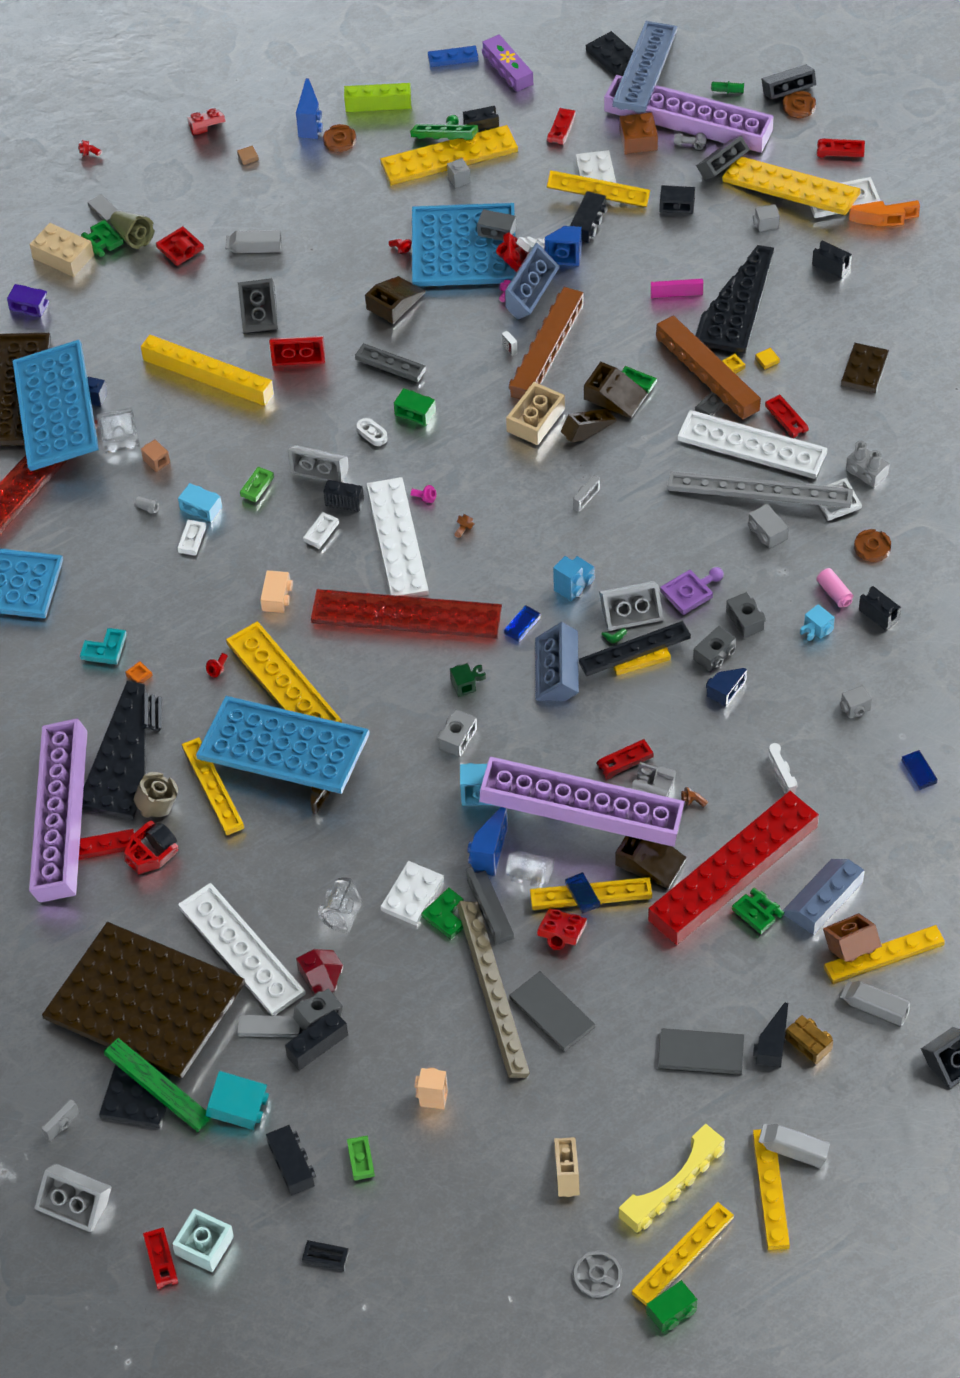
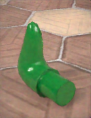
(615, 638)

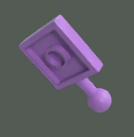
(689, 591)

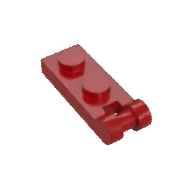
(561, 126)
(840, 147)
(786, 416)
(625, 758)
(160, 1257)

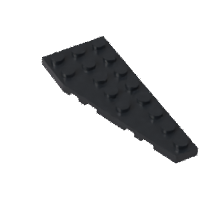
(733, 313)
(119, 759)
(131, 1102)

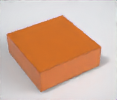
(138, 673)

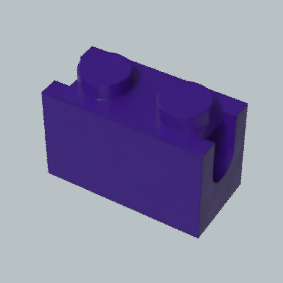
(27, 300)

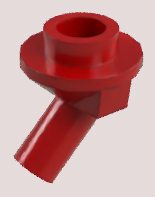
(84, 148)
(403, 245)
(215, 667)

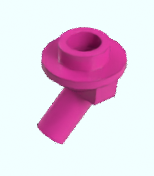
(503, 286)
(428, 494)

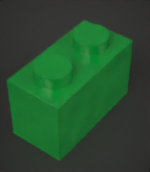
(414, 406)
(672, 1306)

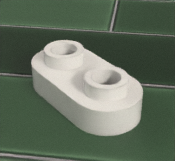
(375, 434)

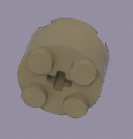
(155, 795)

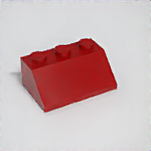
(297, 350)

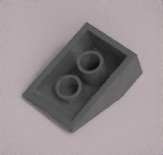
(258, 305)

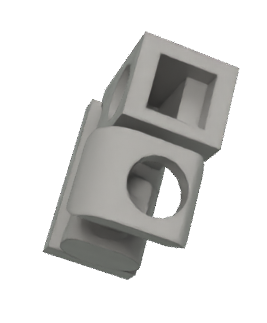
(662, 784)

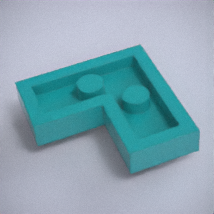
(105, 652)

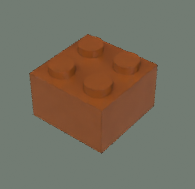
(638, 133)
(852, 937)

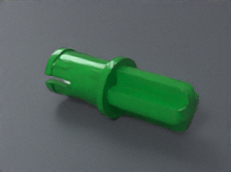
(727, 87)

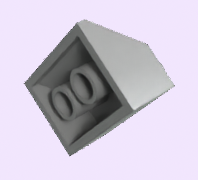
(317, 463)
(631, 605)
(72, 1197)

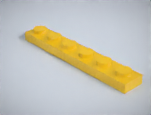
(612, 191)
(213, 788)
(605, 891)
(887, 954)
(771, 1196)
(683, 1254)

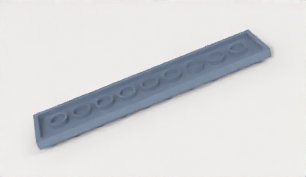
(644, 67)

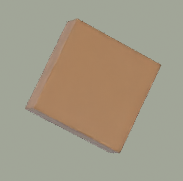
(247, 155)

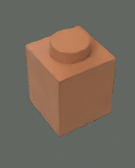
(155, 455)

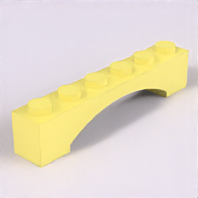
(640, 1210)

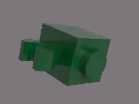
(464, 679)

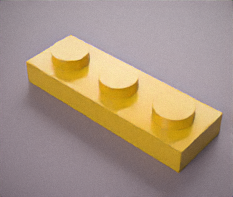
(644, 661)

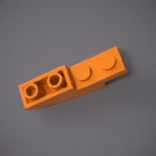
(884, 215)

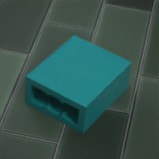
(237, 1100)

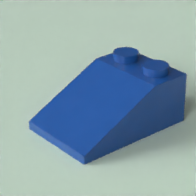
(308, 113)
(488, 843)

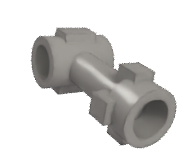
(698, 141)

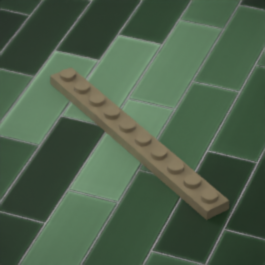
(493, 990)

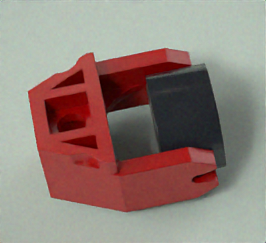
(160, 838)

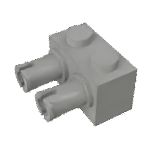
(867, 464)

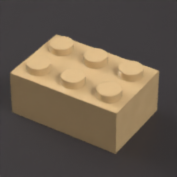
(61, 249)
(535, 413)

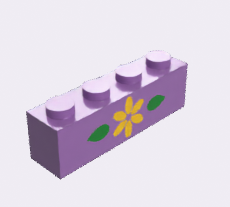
(507, 63)

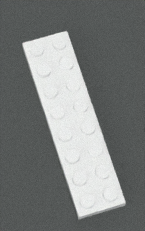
(752, 444)
(397, 538)
(241, 949)

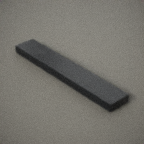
(634, 648)

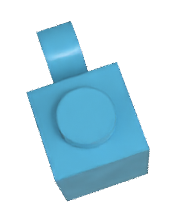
(818, 623)

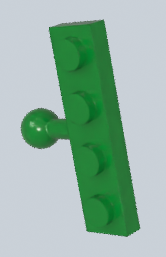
(450, 130)

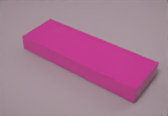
(676, 288)

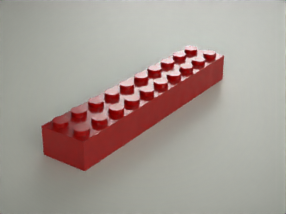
(733, 867)

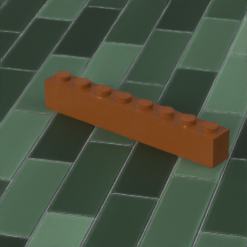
(547, 341)
(708, 367)

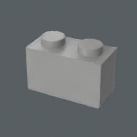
(768, 526)

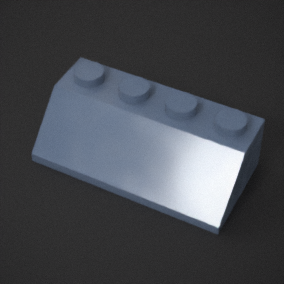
(530, 282)
(556, 664)
(825, 894)

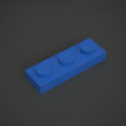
(452, 56)

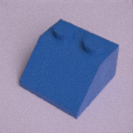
(565, 245)

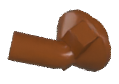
(465, 522)
(689, 796)

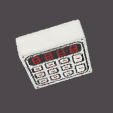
(509, 343)

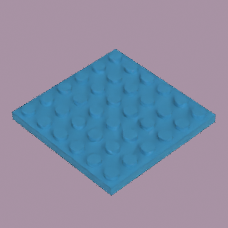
(449, 248)

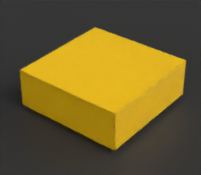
(767, 358)
(734, 363)

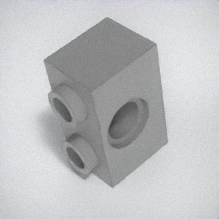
(456, 742)

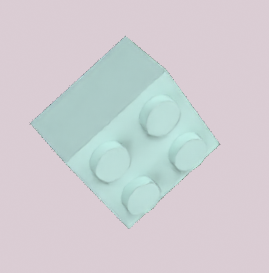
(203, 1240)

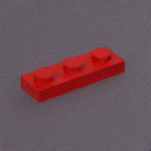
(104, 844)

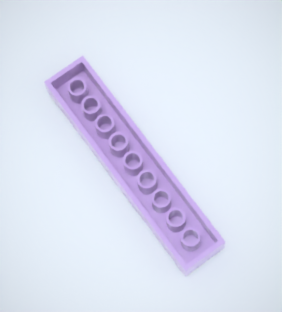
(701, 115)
(581, 801)
(58, 811)

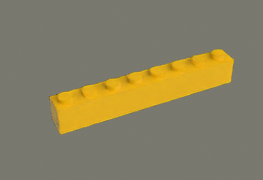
(207, 370)

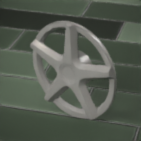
(597, 1274)

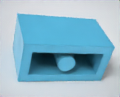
(200, 502)

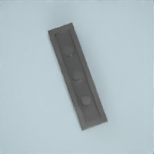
(390, 362)

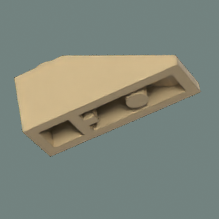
(567, 1167)

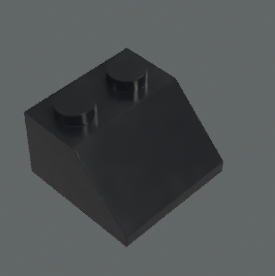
(944, 1056)

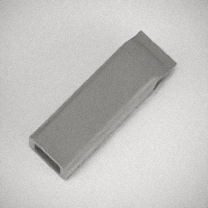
(254, 241)
(876, 1002)
(794, 1144)

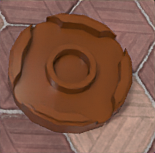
(799, 104)
(339, 138)
(872, 545)

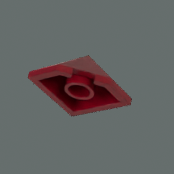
(320, 969)

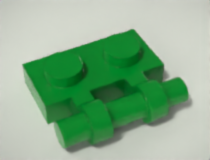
(106, 235)
(754, 914)

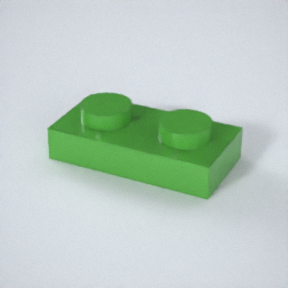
(257, 484)
(360, 1158)

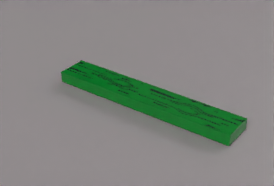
(157, 1084)

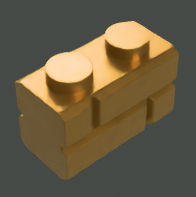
(809, 1039)

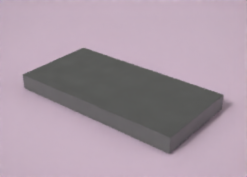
(552, 1011)
(701, 1051)

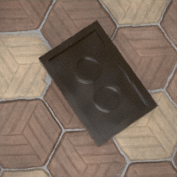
(865, 367)

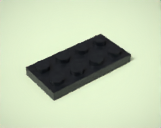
(611, 53)

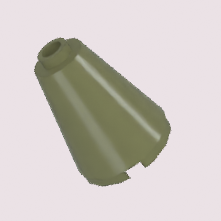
(133, 228)

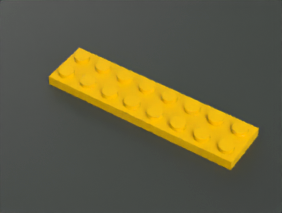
(434, 158)
(792, 185)
(278, 673)

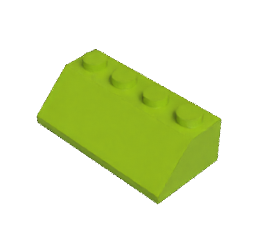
(377, 97)

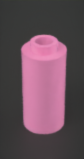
(835, 588)

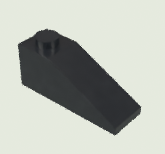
(771, 1040)

